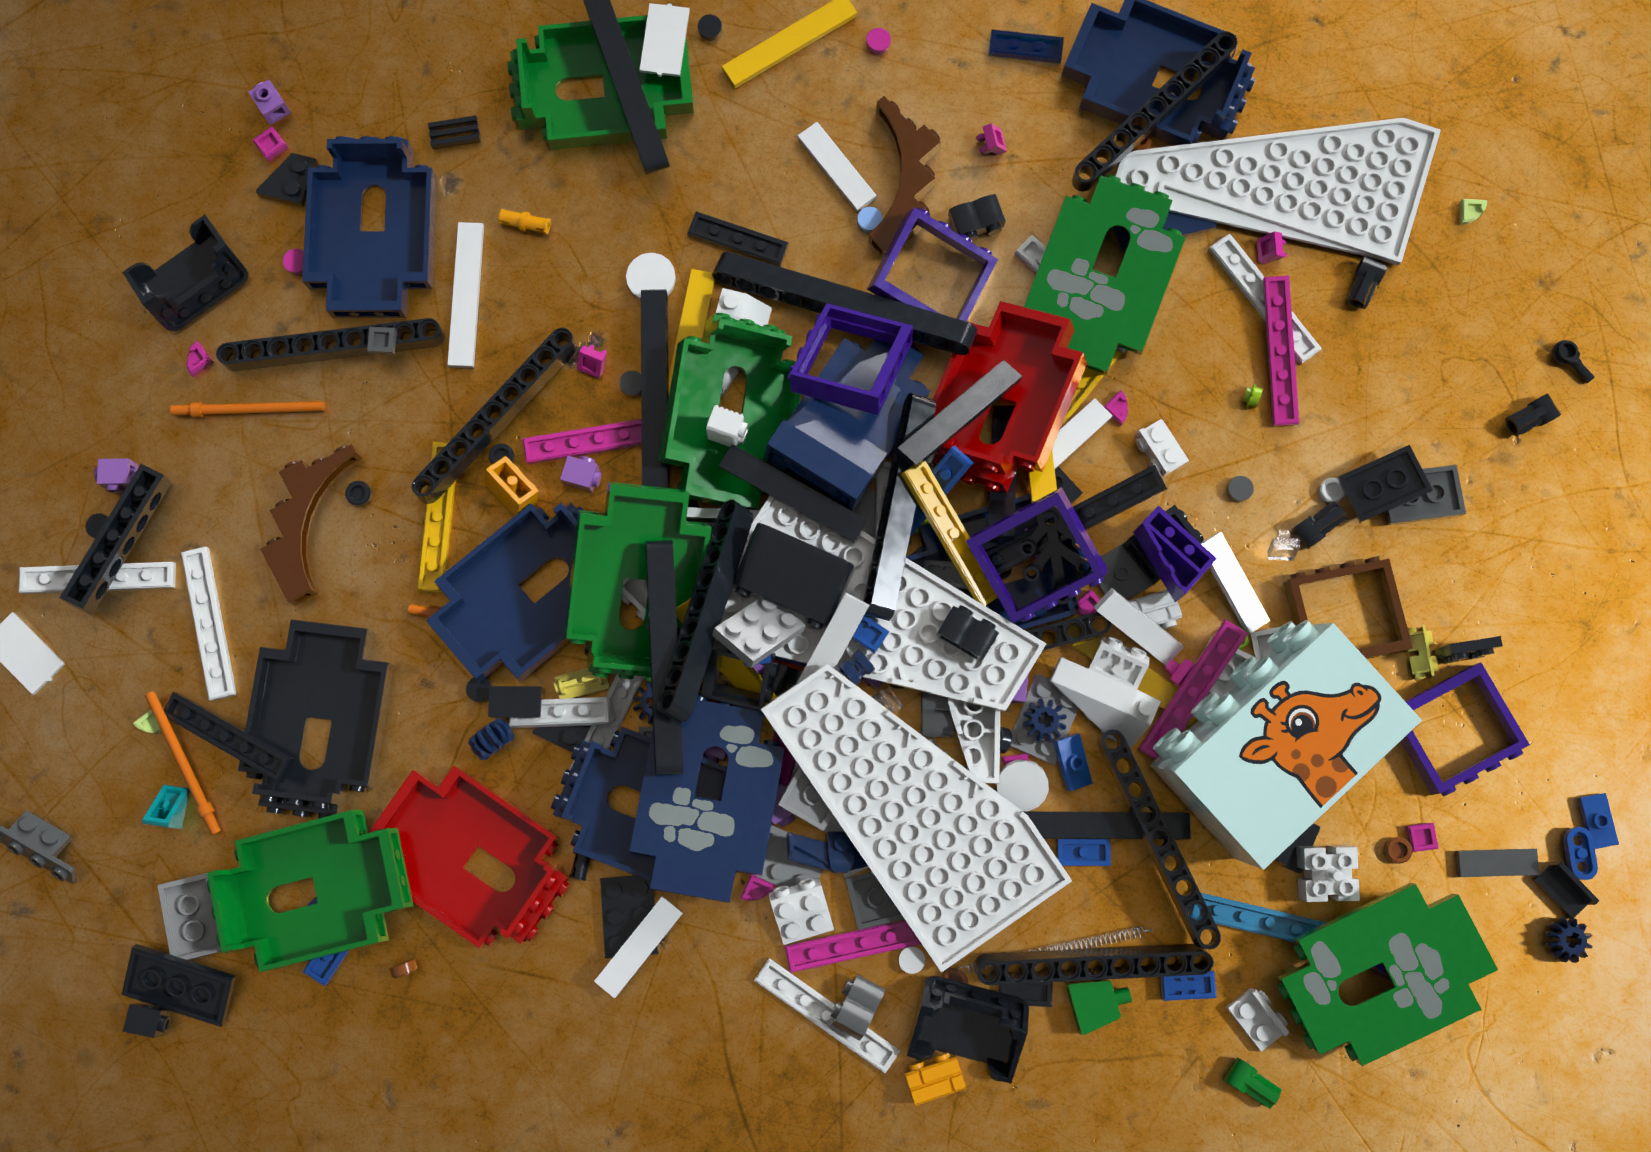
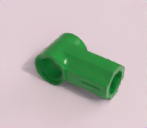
(1248, 1080)

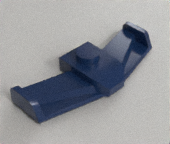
(834, 854)

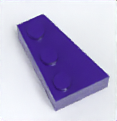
(1173, 552)

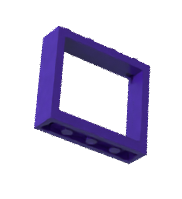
(943, 231)
(860, 324)
(1077, 529)
(1490, 763)

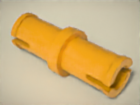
(524, 221)

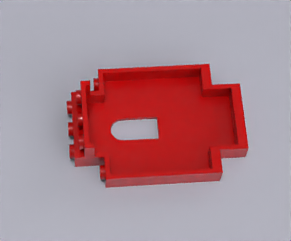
(1050, 372)
(442, 831)

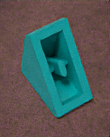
(168, 807)

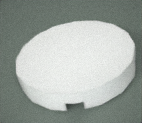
(650, 272)
(1023, 784)

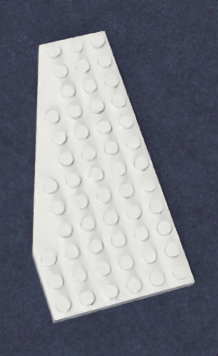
(911, 651)
(926, 826)

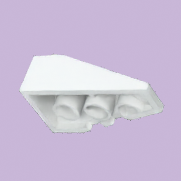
(739, 307)
(1105, 700)
(979, 738)

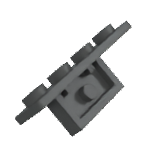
(40, 844)

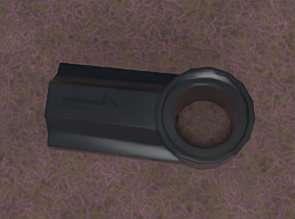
(1368, 276)
(1536, 413)
(1316, 527)

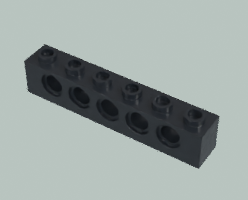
(115, 539)

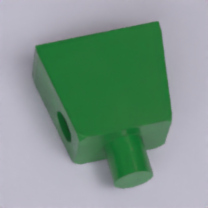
(1095, 1003)

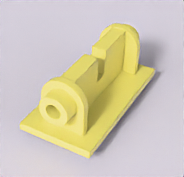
(1424, 661)
(579, 684)

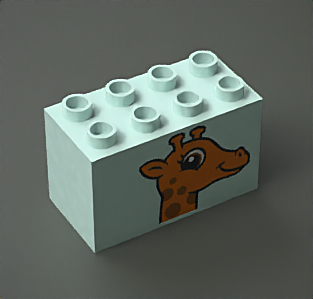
(1283, 741)

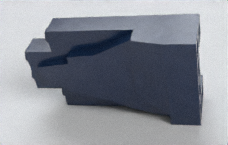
(841, 445)

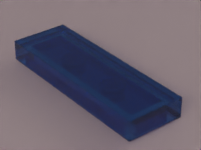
(1026, 46)

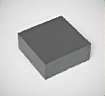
(382, 340)

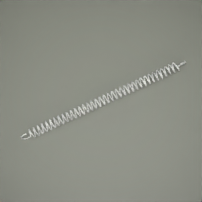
(1090, 941)

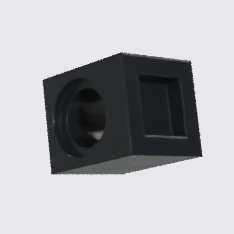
(147, 1020)

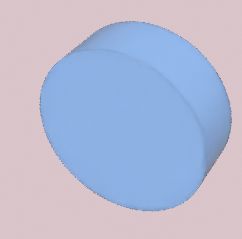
(868, 219)

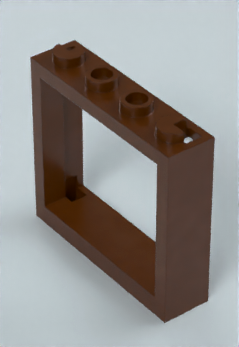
(1347, 569)

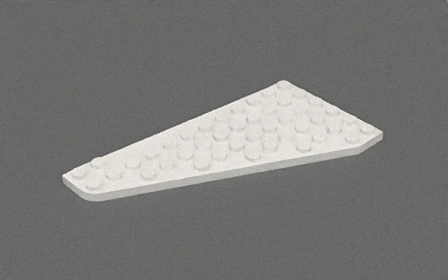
(1318, 186)

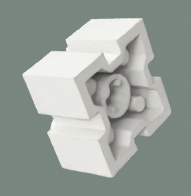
(1327, 873)

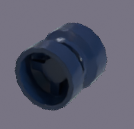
(861, 663)

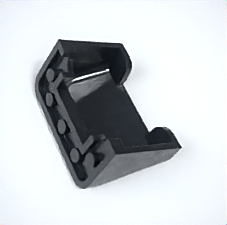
(189, 280)
(793, 575)
(970, 1025)

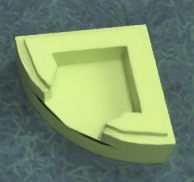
(1471, 210)
(147, 723)

